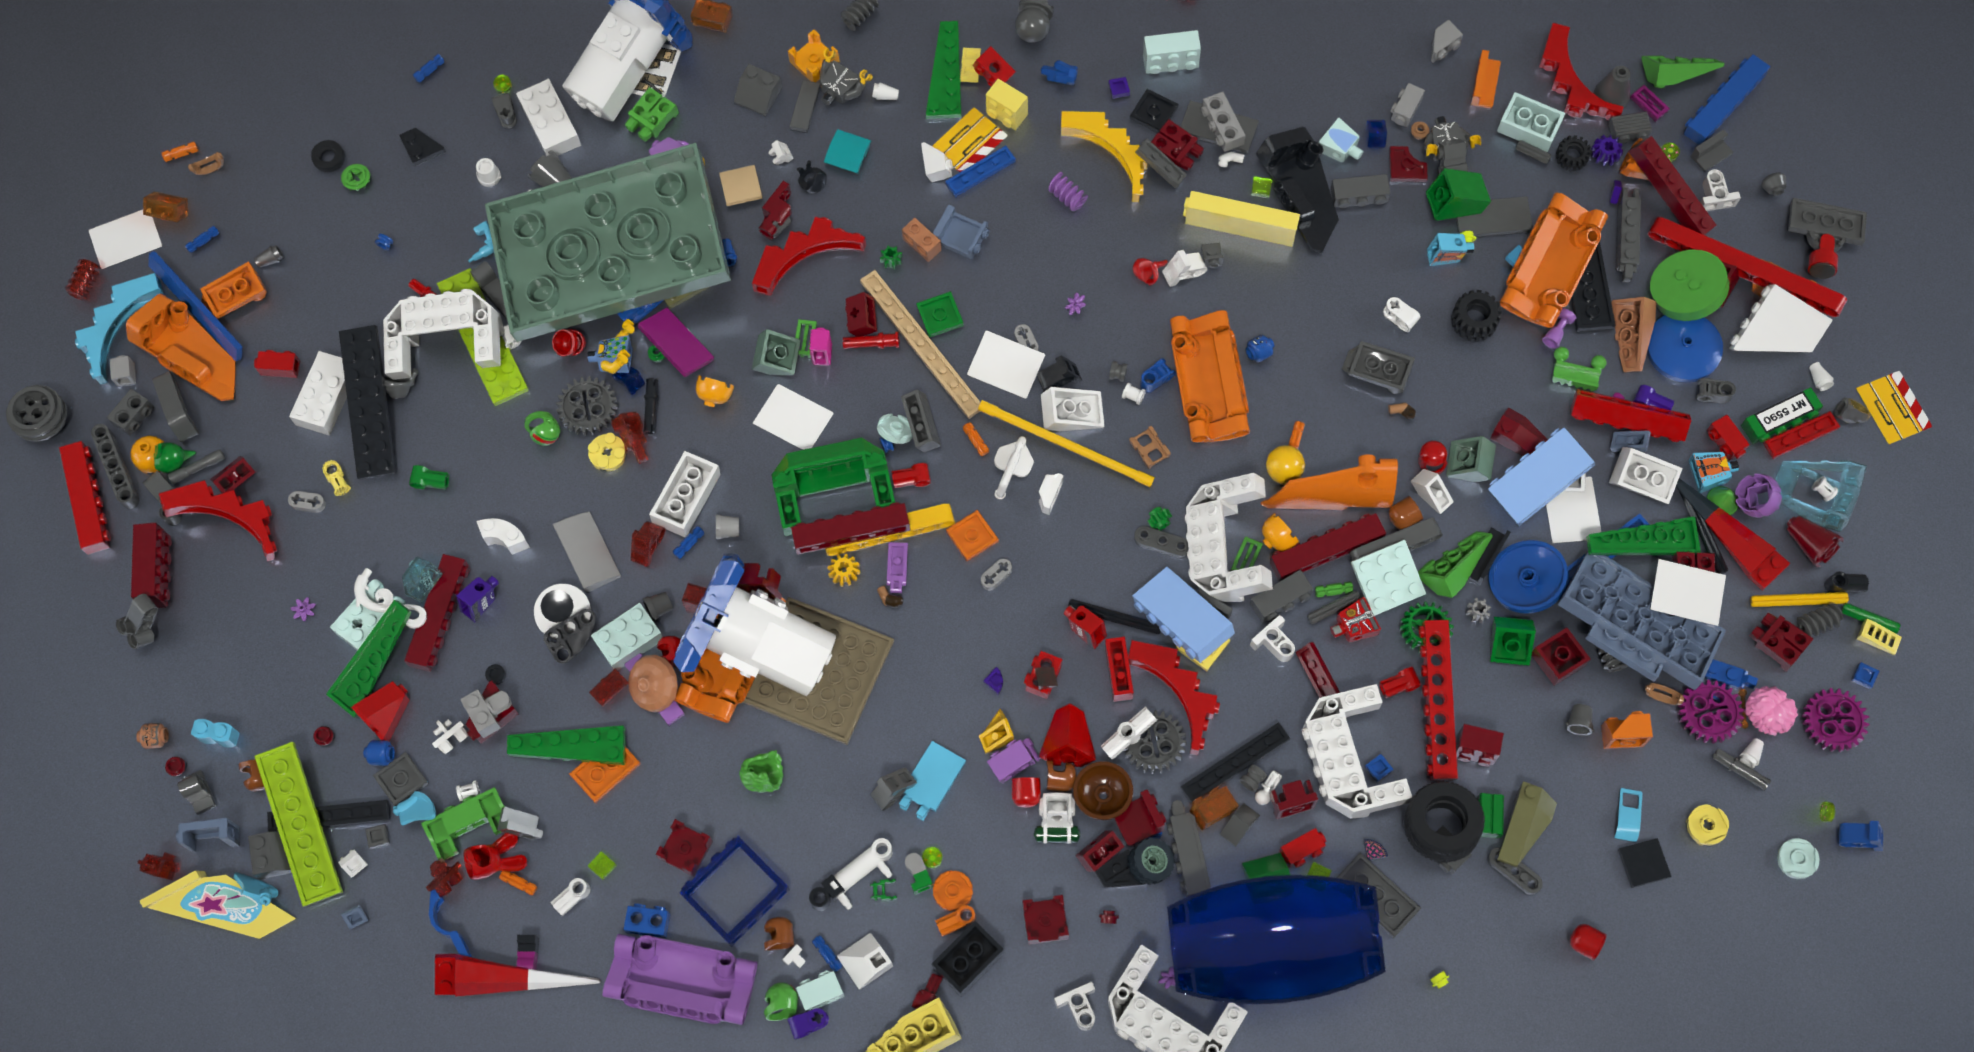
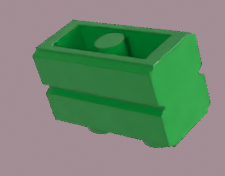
(1494, 814)

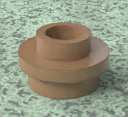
(1419, 134)

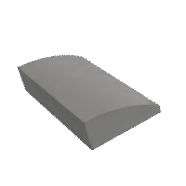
(587, 551)

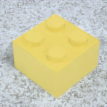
(1006, 104)

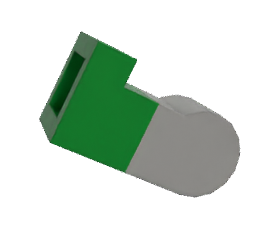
(916, 866)

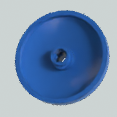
(1685, 349)
(1528, 576)

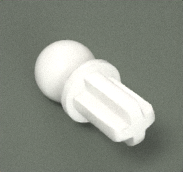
(1263, 795)

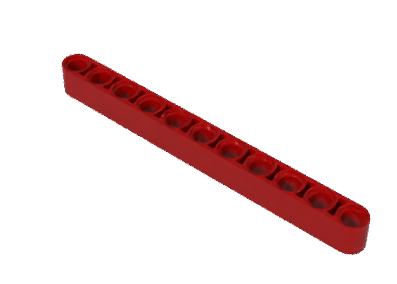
(1749, 267)

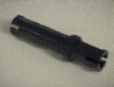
(650, 406)

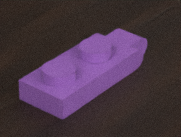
(897, 566)

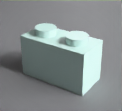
(819, 991)

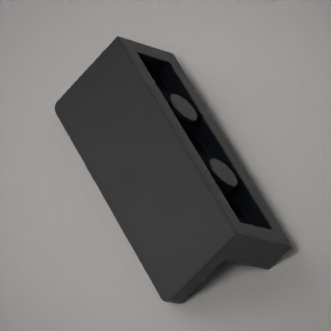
(1488, 556)

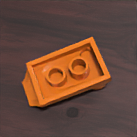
(233, 290)

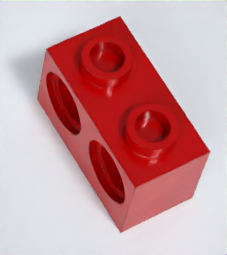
(1030, 677)

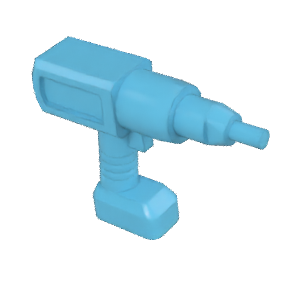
(487, 249)

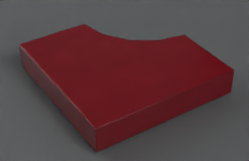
(1405, 167)

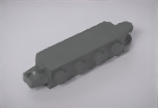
(1628, 234)
(1188, 850)

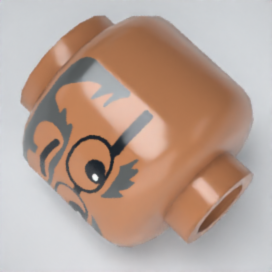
(152, 735)

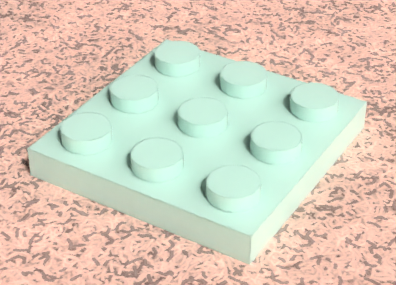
(1388, 577)

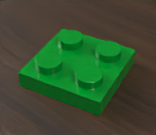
(939, 314)

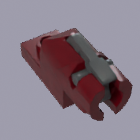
(776, 212)

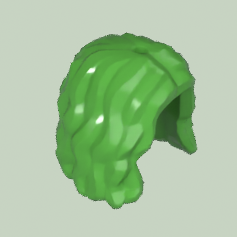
(762, 772)

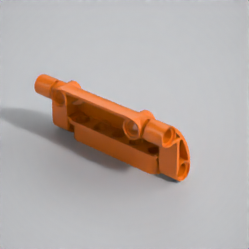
(1552, 261)
(1210, 377)
(713, 688)

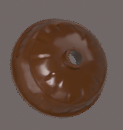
(1100, 779)

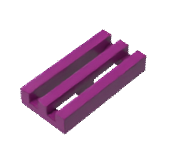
(1647, 105)

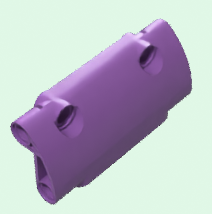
(680, 979)

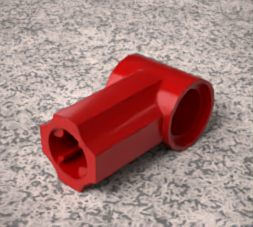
(916, 475)
(1404, 681)

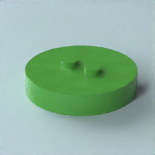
(1689, 285)

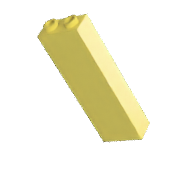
(1241, 218)

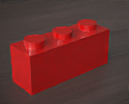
(1119, 669)

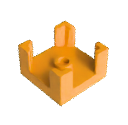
(810, 57)

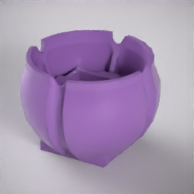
(1747, 495)

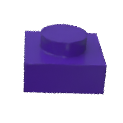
(1119, 87)

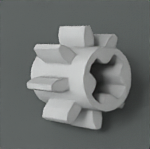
(1481, 606)

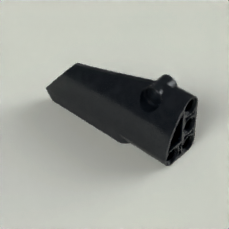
(1300, 183)

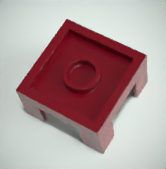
(684, 848)
(1045, 920)

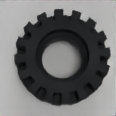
(1577, 144)

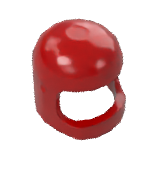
(568, 342)
(1433, 454)
(668, 646)
(1026, 791)
(1587, 941)

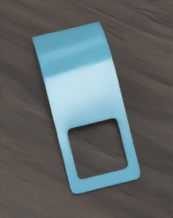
(1629, 818)

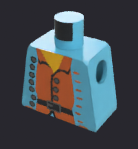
(1448, 249)
(1711, 469)

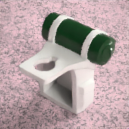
(1057, 822)

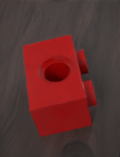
(991, 58)

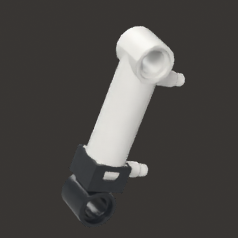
(837, 885)

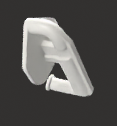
(1013, 460)

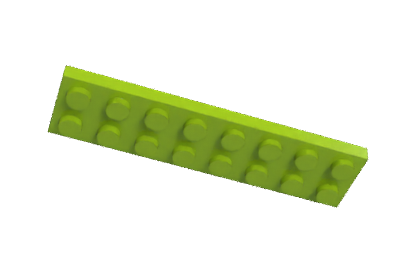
(501, 381)
(298, 824)

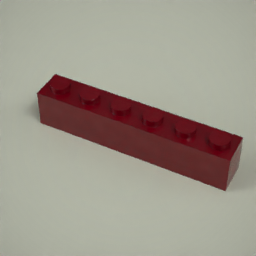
(1671, 186)
(850, 528)
(1327, 547)
(439, 608)

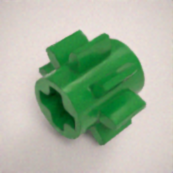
(891, 252)
(1159, 518)

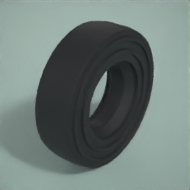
(335, 163)

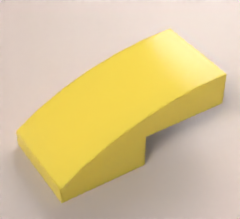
(968, 73)

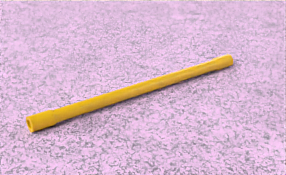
(994, 411)

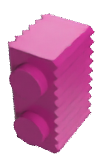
(820, 346)

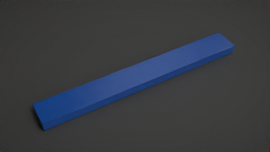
(195, 306)

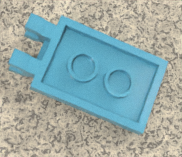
(934, 779)

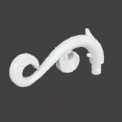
(385, 594)

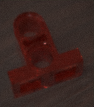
(645, 542)

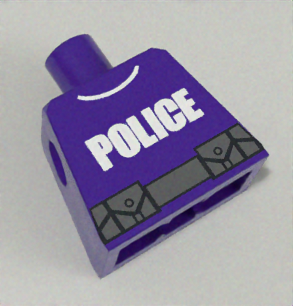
(477, 597)

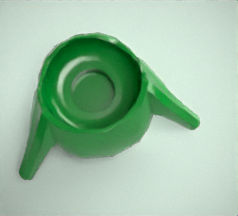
(170, 456)

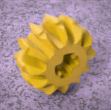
(838, 575)

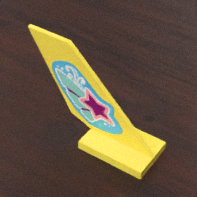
(217, 903)

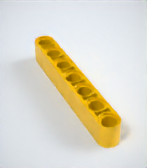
(919, 521)

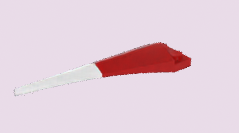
(472, 976)

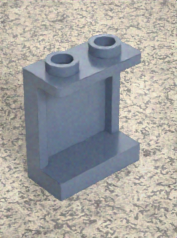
(960, 233)
(222, 828)

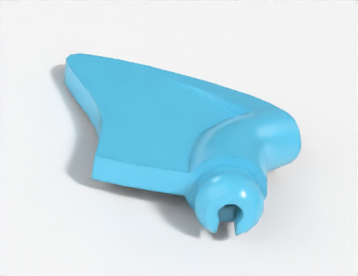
(415, 808)
(256, 889)

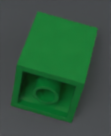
(1457, 194)

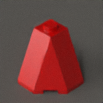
(383, 709)
(1068, 738)

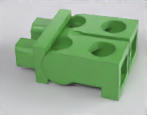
(651, 114)

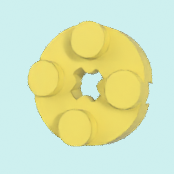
(604, 462)
(1702, 835)

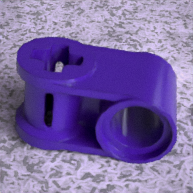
(804, 1023)

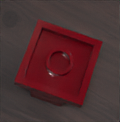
(751, 581)
(1293, 799)

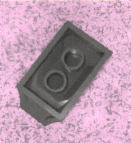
(1379, 366)

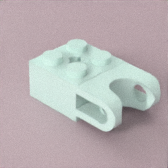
(353, 617)

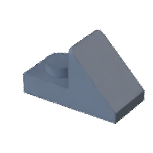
(1631, 439)

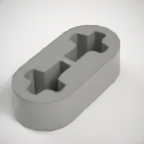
(1030, 339)
(307, 498)
(993, 571)

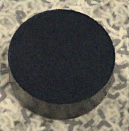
(495, 673)

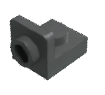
(1212, 255)

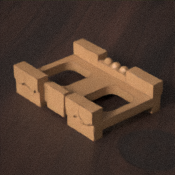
(1155, 444)

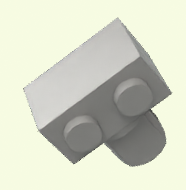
(485, 711)

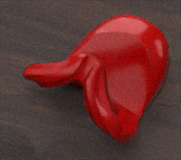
(1144, 269)

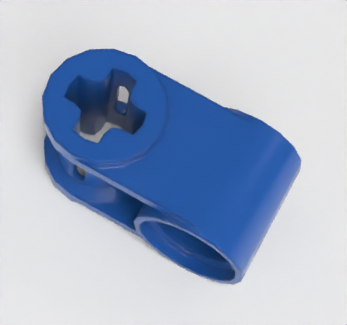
(1158, 373)

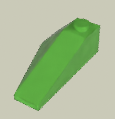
(1667, 71)
(1453, 570)

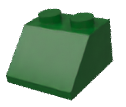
(1512, 640)
(1266, 866)

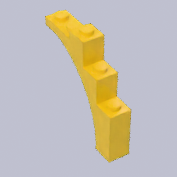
(1094, 128)

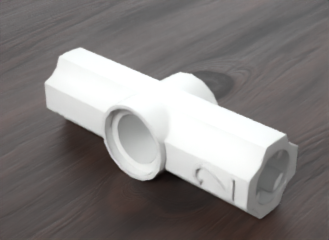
(1120, 741)

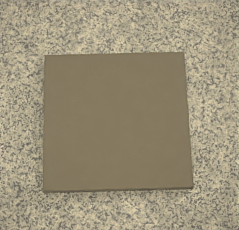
(846, 681)

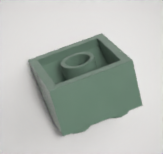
(775, 353)
(1471, 459)

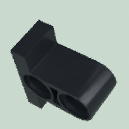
(1059, 374)

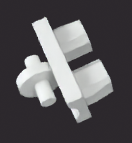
(442, 742)

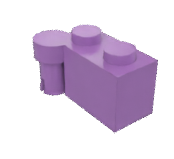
(1013, 759)

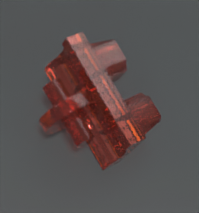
(608, 687)
(442, 875)

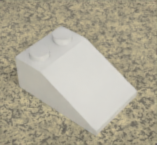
(1071, 409)
(1645, 475)

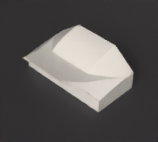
(1049, 491)

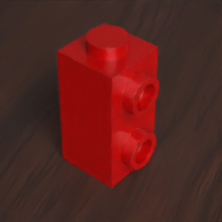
(277, 364)
(1728, 438)
(1302, 848)

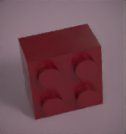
(1560, 656)
(1478, 745)

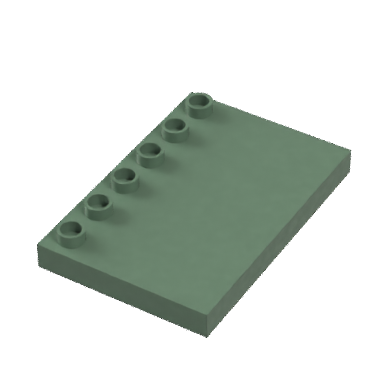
(606, 242)

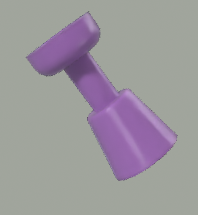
(1555, 334)

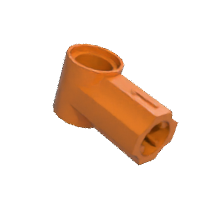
(953, 921)

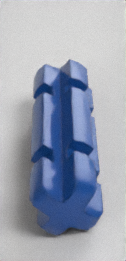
(428, 68)
(202, 239)
(688, 542)
(827, 954)

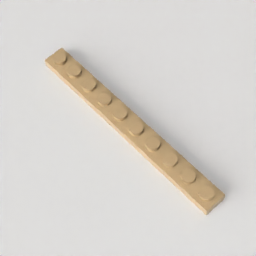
(921, 344)

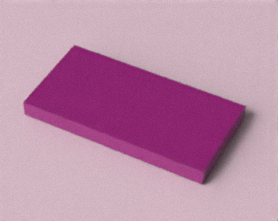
(675, 342)

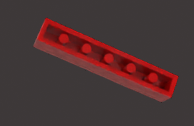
(1630, 415)
(84, 497)

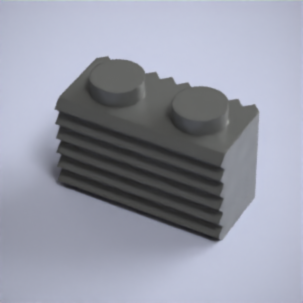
(1630, 127)

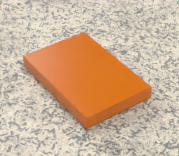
(600, 778)

